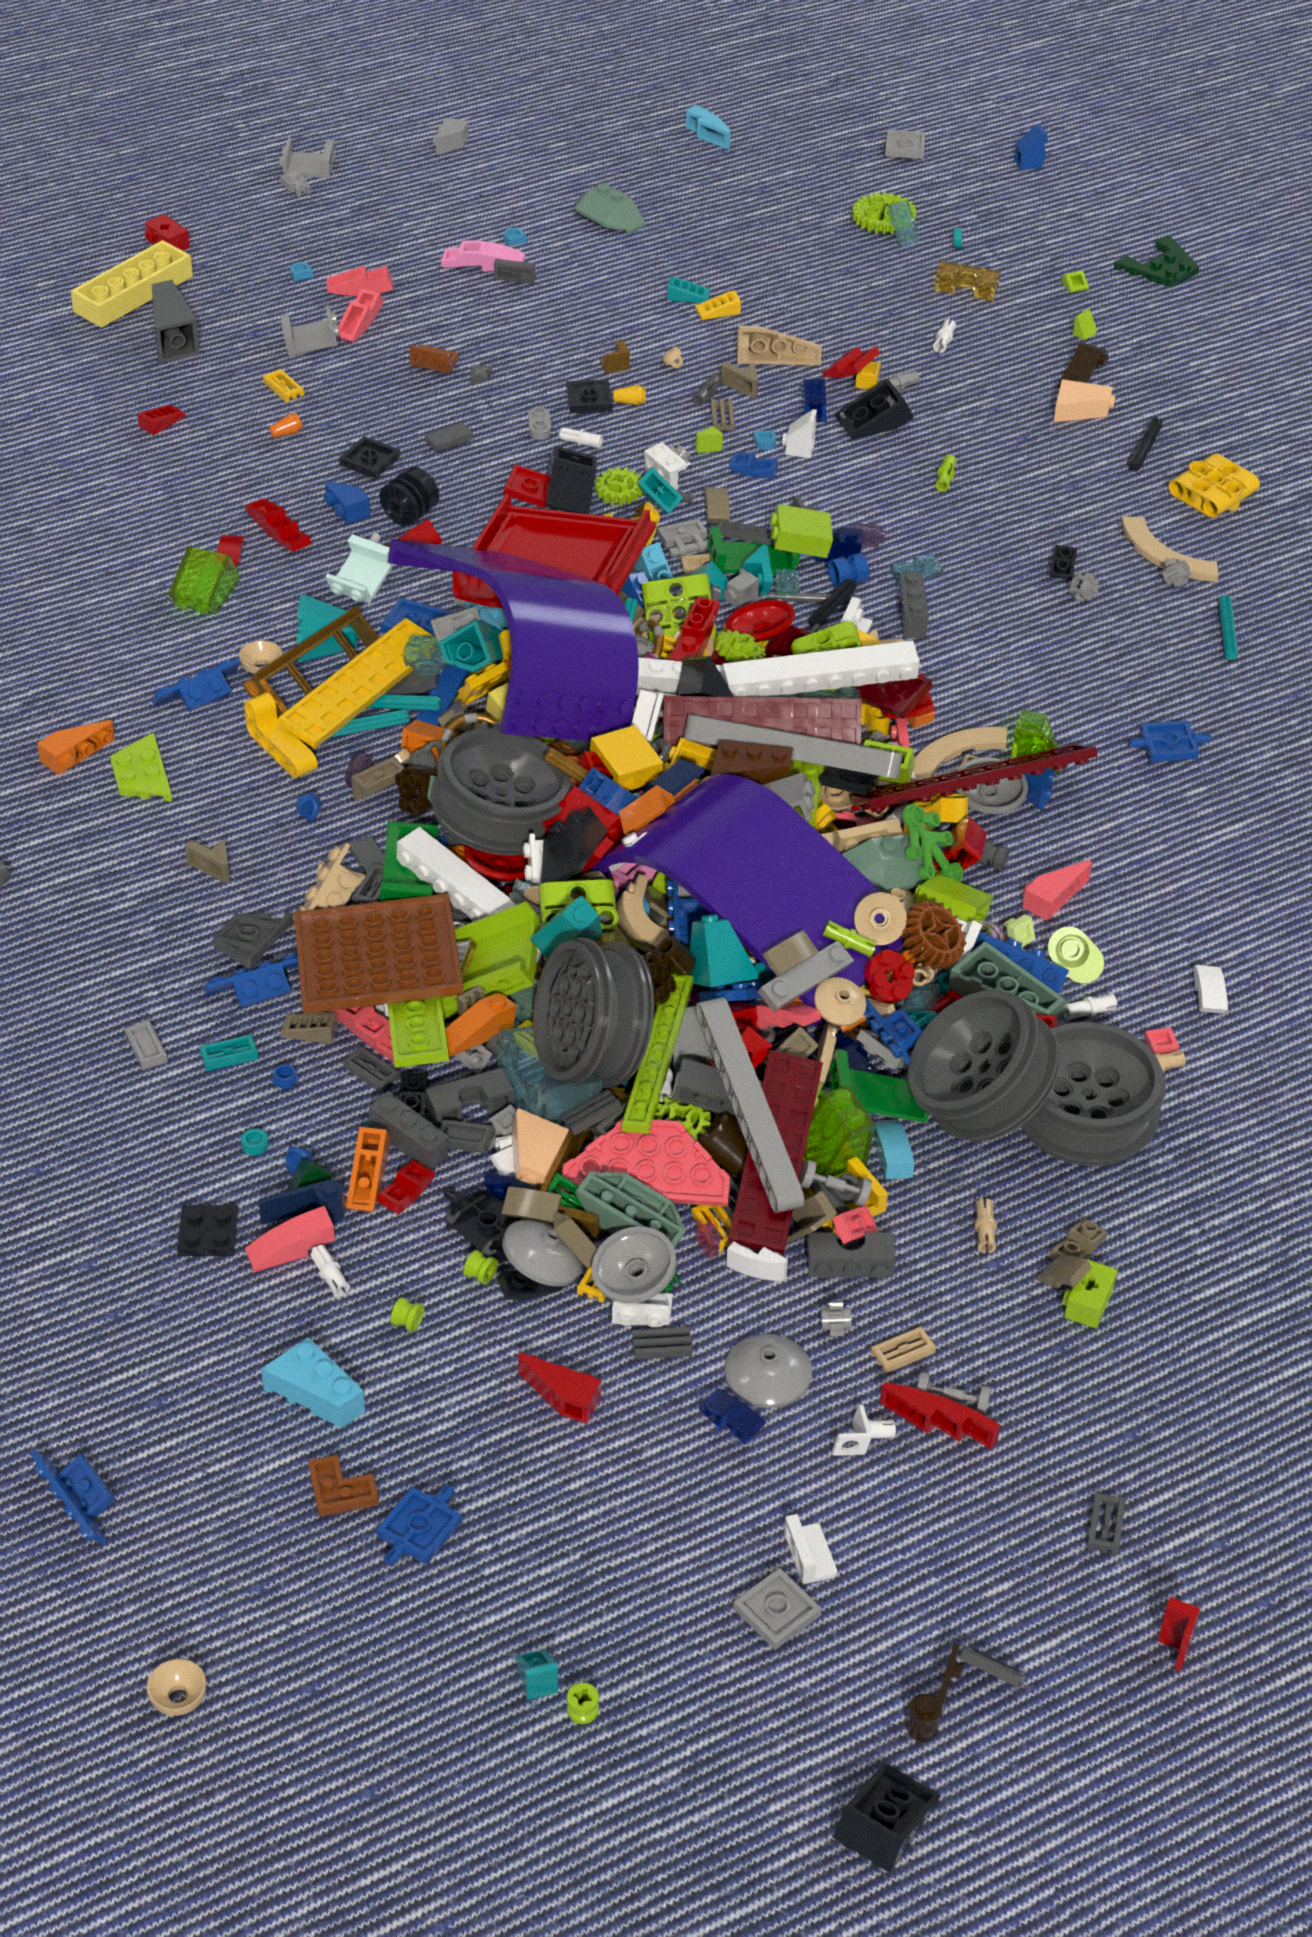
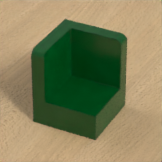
(309, 1173)

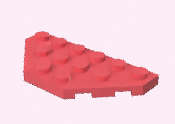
(662, 1160)

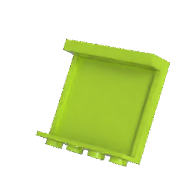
(503, 954)

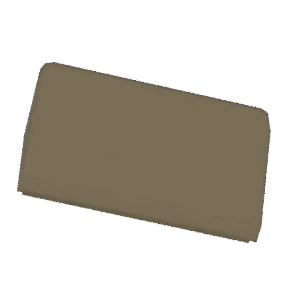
(574, 1238)

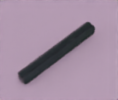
(1145, 444)

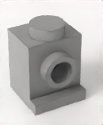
(742, 589)

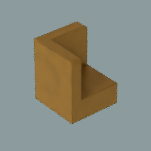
(617, 360)

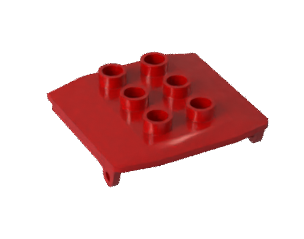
(573, 542)

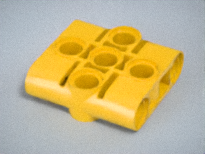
(1214, 485)

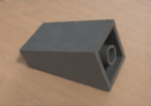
(173, 324)

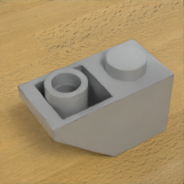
(451, 135)

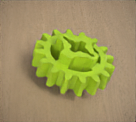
(618, 486)
(738, 647)
(686, 1115)

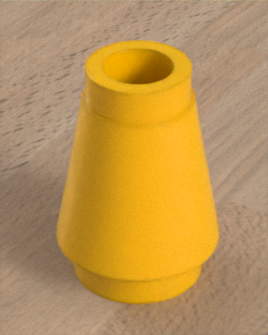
(630, 395)

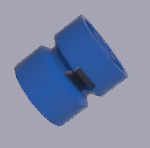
(853, 567)

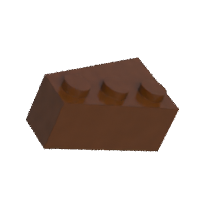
(753, 761)

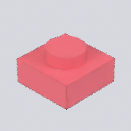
(1161, 1040)

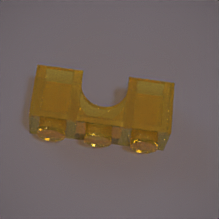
(955, 275)

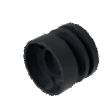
(409, 496)

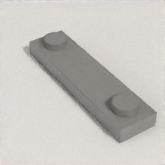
(805, 976)

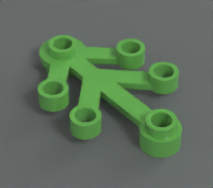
(914, 818)

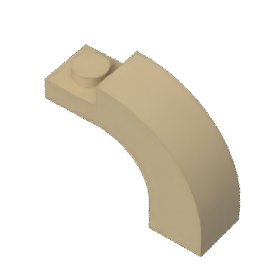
(633, 918)

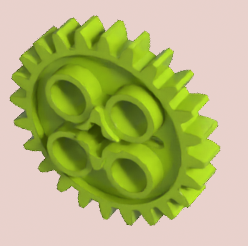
(871, 210)

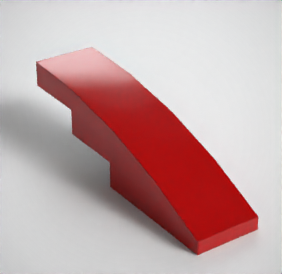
(276, 524)
(931, 1410)

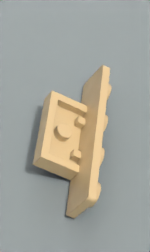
(849, 838)
(333, 884)

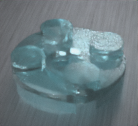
(415, 657)

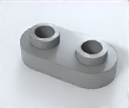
(539, 423)

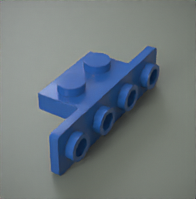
(201, 689)
(684, 912)
(1031, 961)
(256, 985)
(895, 1030)
(80, 1490)

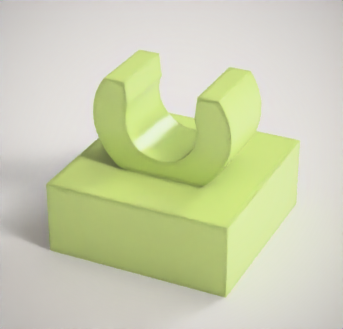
(1020, 929)

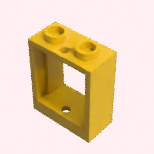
(693, 753)

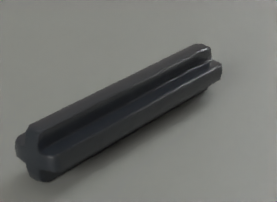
(832, 602)

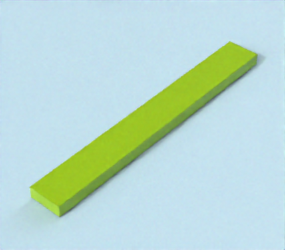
(657, 1059)

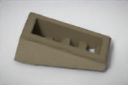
(322, 1031)

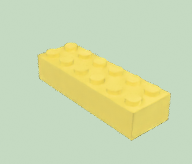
(130, 283)

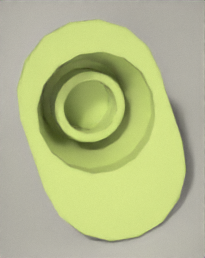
(1077, 953)

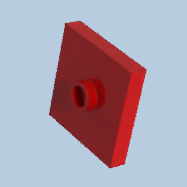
(527, 485)

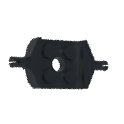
(467, 1219)

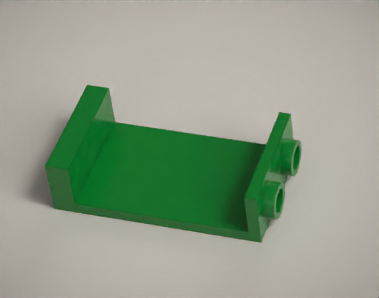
(731, 555)
(397, 879)
(874, 1091)

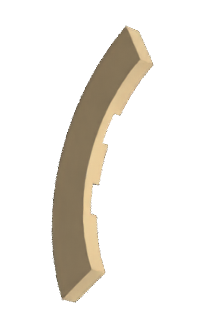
(1158, 554)
(954, 744)
(825, 1052)

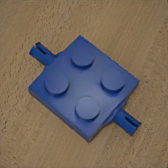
(1169, 741)
(733, 991)
(419, 1525)

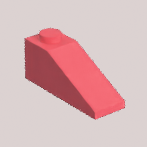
(1054, 889)

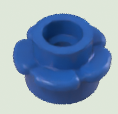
(285, 1076)

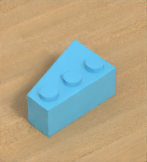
(316, 1382)

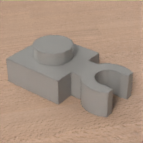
(295, 182)
(503, 1123)

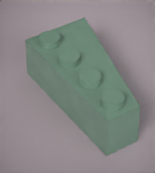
(992, 970)

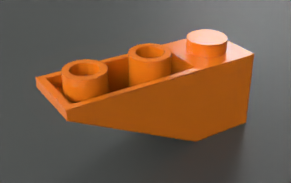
(72, 745)

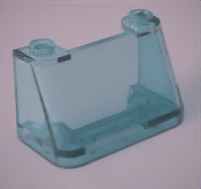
(532, 1085)

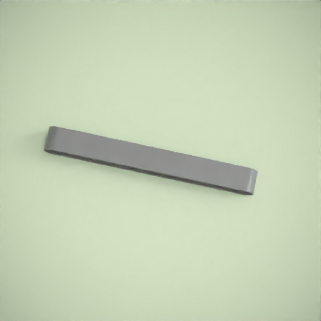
(806, 747)
(750, 1105)

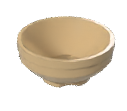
(258, 653)
(173, 1676)

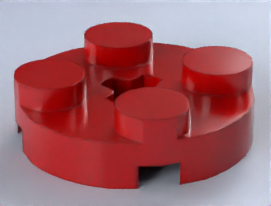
(900, 971)

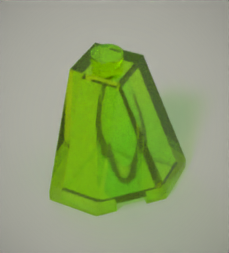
(1033, 735)

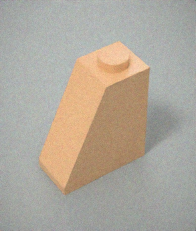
(1083, 401)
(535, 1147)

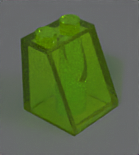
(203, 581)
(838, 1132)

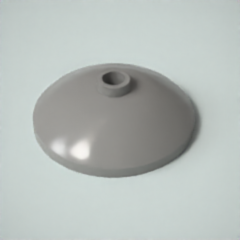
(995, 798)
(540, 1253)
(631, 1253)
(767, 1381)

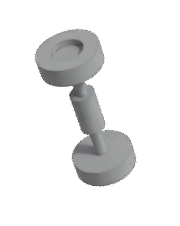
(861, 1191)
(956, 1394)

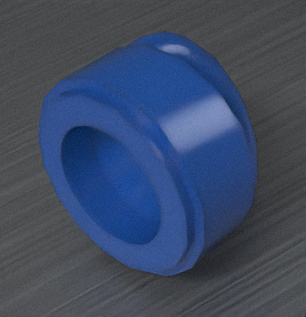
(308, 806)
(294, 1157)

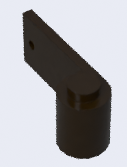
(1084, 363)
(680, 959)
(926, 1709)

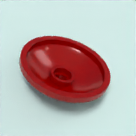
(762, 619)
(496, 867)

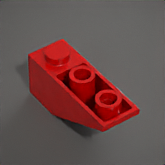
(566, 1390)

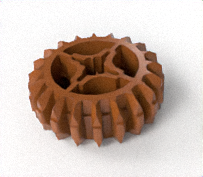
(933, 935)

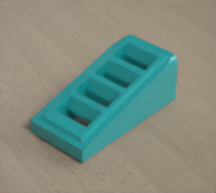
(686, 291)

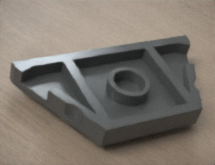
(250, 936)

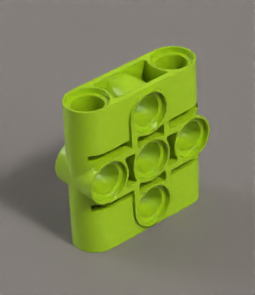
(658, 597)
(832, 638)
(597, 893)

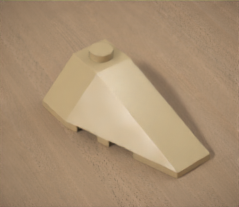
(768, 346)

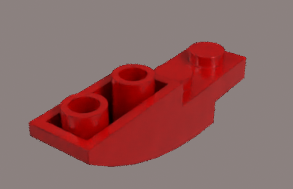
(696, 629)

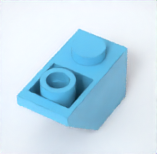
(653, 563)

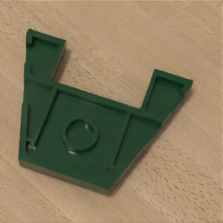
(1166, 269)

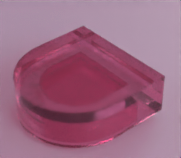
(708, 1239)

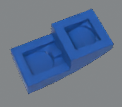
(748, 465)

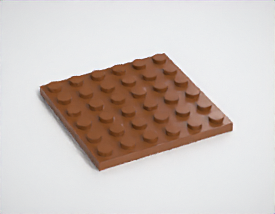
(377, 953)

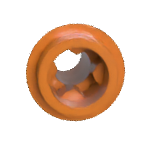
(286, 426)

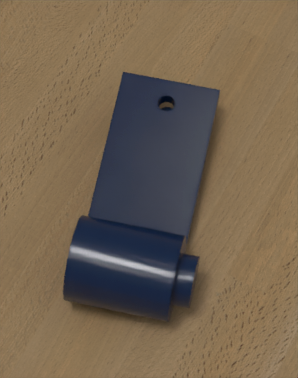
(304, 1199)

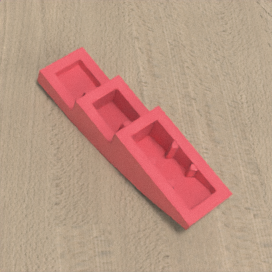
(787, 1015)
(368, 1027)

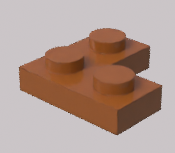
(338, 1494)

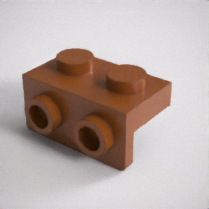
(433, 358)

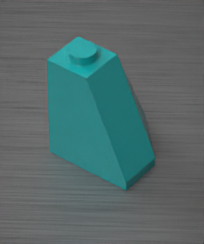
(314, 616)
(472, 647)
(571, 922)
(718, 954)

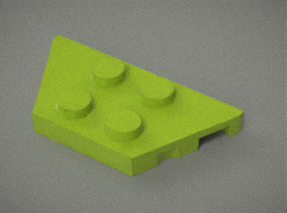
(140, 770)

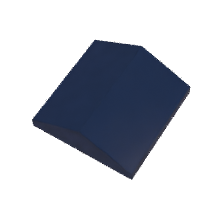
(676, 777)

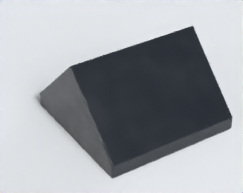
(702, 678)

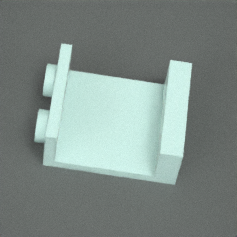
(362, 571)

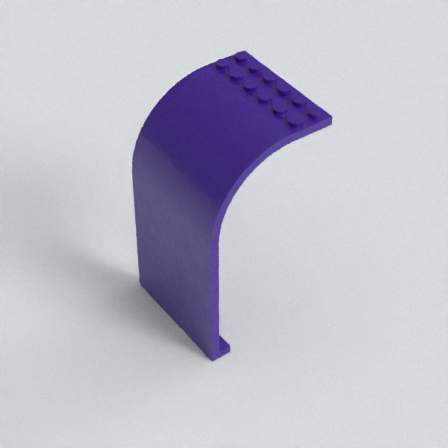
(568, 642)
(755, 866)

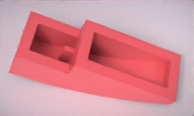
(352, 281)
(359, 315)
(291, 1240)

